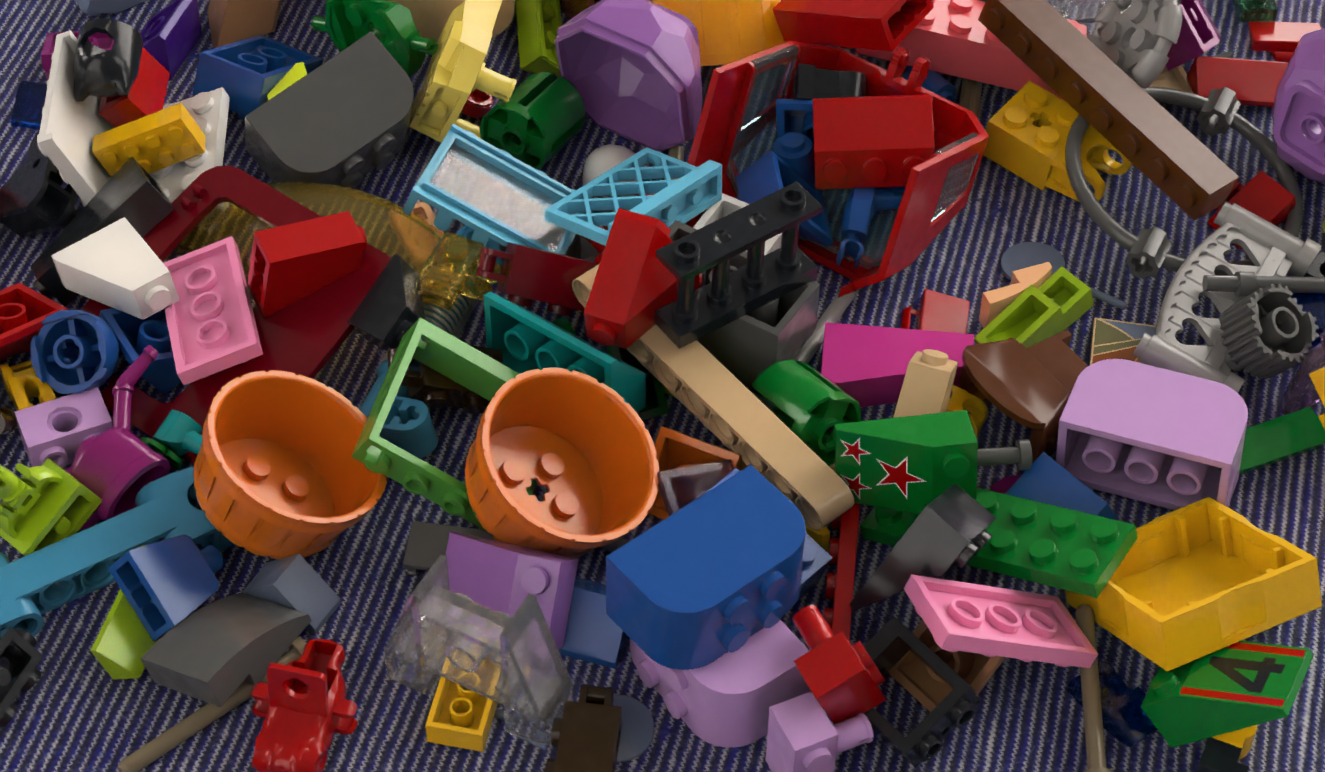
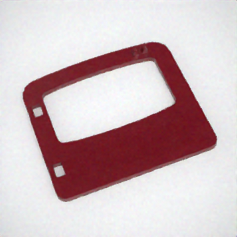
(292, 339)

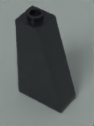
(127, 194)

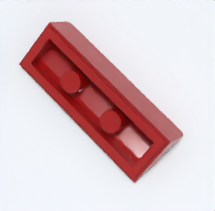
(1251, 79)

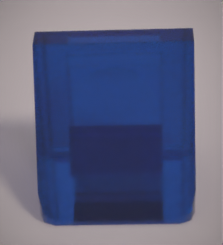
(29, 105)

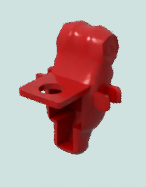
(302, 710)

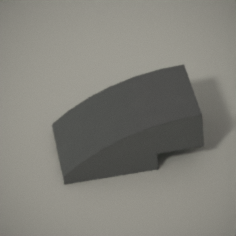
(223, 646)

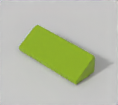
(537, 34)
(122, 641)

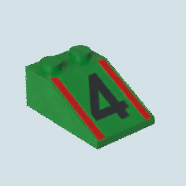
(1226, 691)

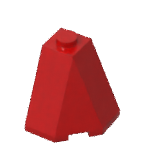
(630, 281)

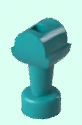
(179, 433)

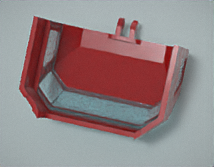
(741, 127)

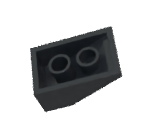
(942, 535)

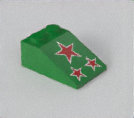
(907, 459)

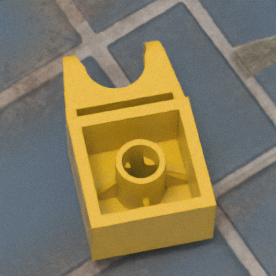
(1031, 140)

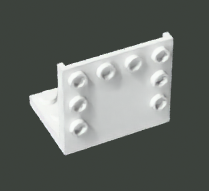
(70, 126)

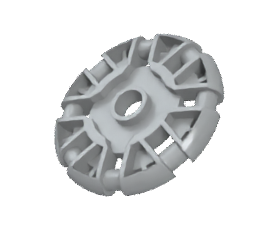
(1138, 35)

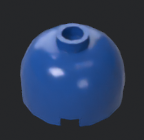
(74, 351)

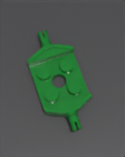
(390, 23)

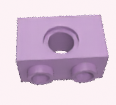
(60, 425)

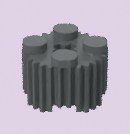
(1267, 332)

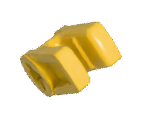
(23, 384)

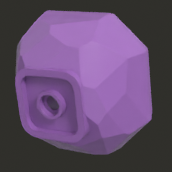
(635, 70)
(1300, 108)

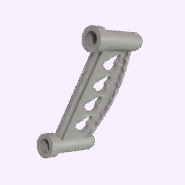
(1272, 253)

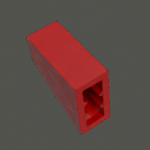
(302, 259)

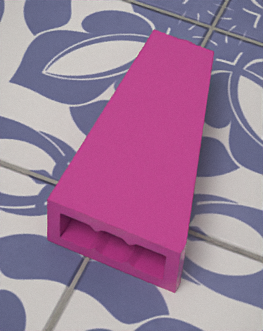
(874, 359)

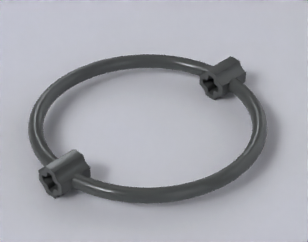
(1150, 248)

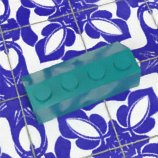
(536, 343)

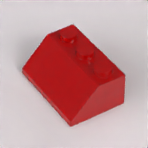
(870, 140)
(21, 318)

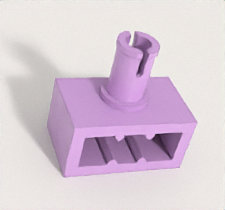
(804, 738)

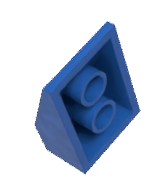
(248, 70)

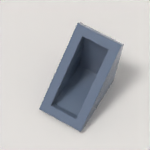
(295, 586)

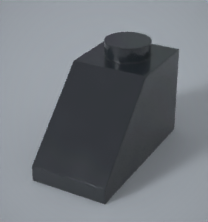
(390, 305)

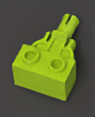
(42, 506)

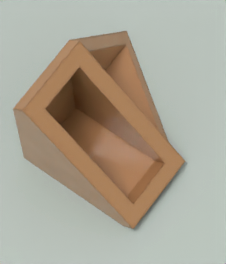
(241, 19)

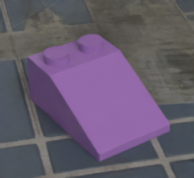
(505, 574)

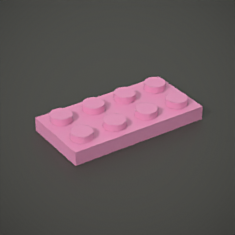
(214, 318)
(999, 622)

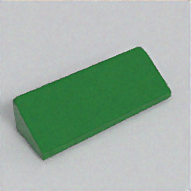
(1281, 439)

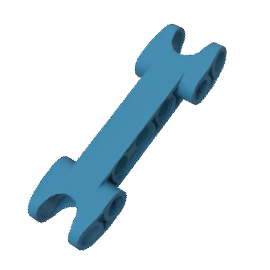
(82, 560)

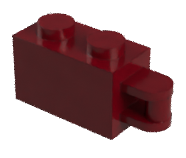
(535, 275)

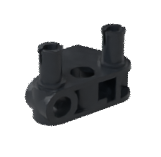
(34, 197)

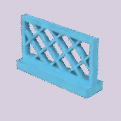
(674, 199)

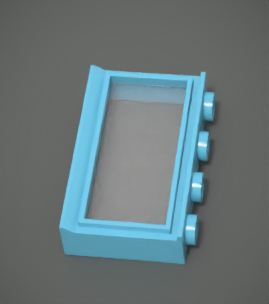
(491, 194)

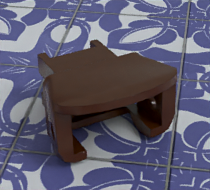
(1025, 383)

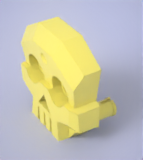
(458, 70)

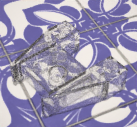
(482, 651)

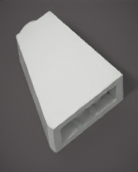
(117, 271)

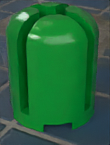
(536, 120)
(806, 404)

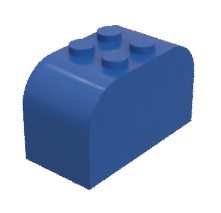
(709, 573)

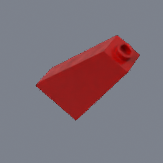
(850, 22)

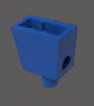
(167, 580)

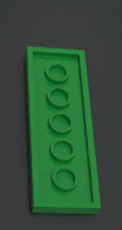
(1032, 541)

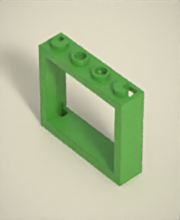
(459, 363)

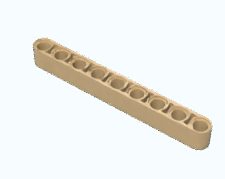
(739, 420)

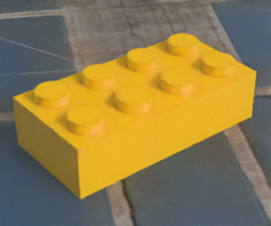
(151, 140)
(459, 717)

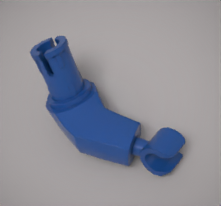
(857, 215)

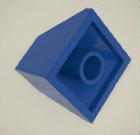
(772, 174)

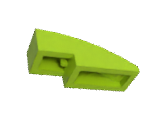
(1040, 311)

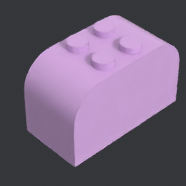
(1152, 434)
(732, 695)

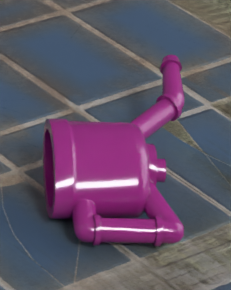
(117, 461)

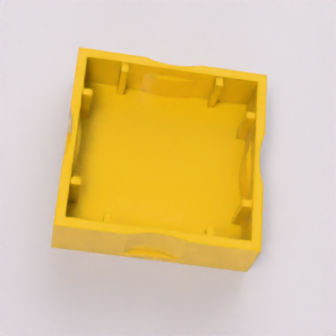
(1202, 585)

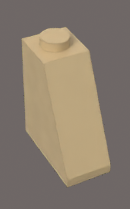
(926, 384)

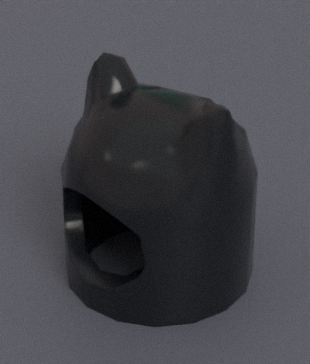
(106, 71)

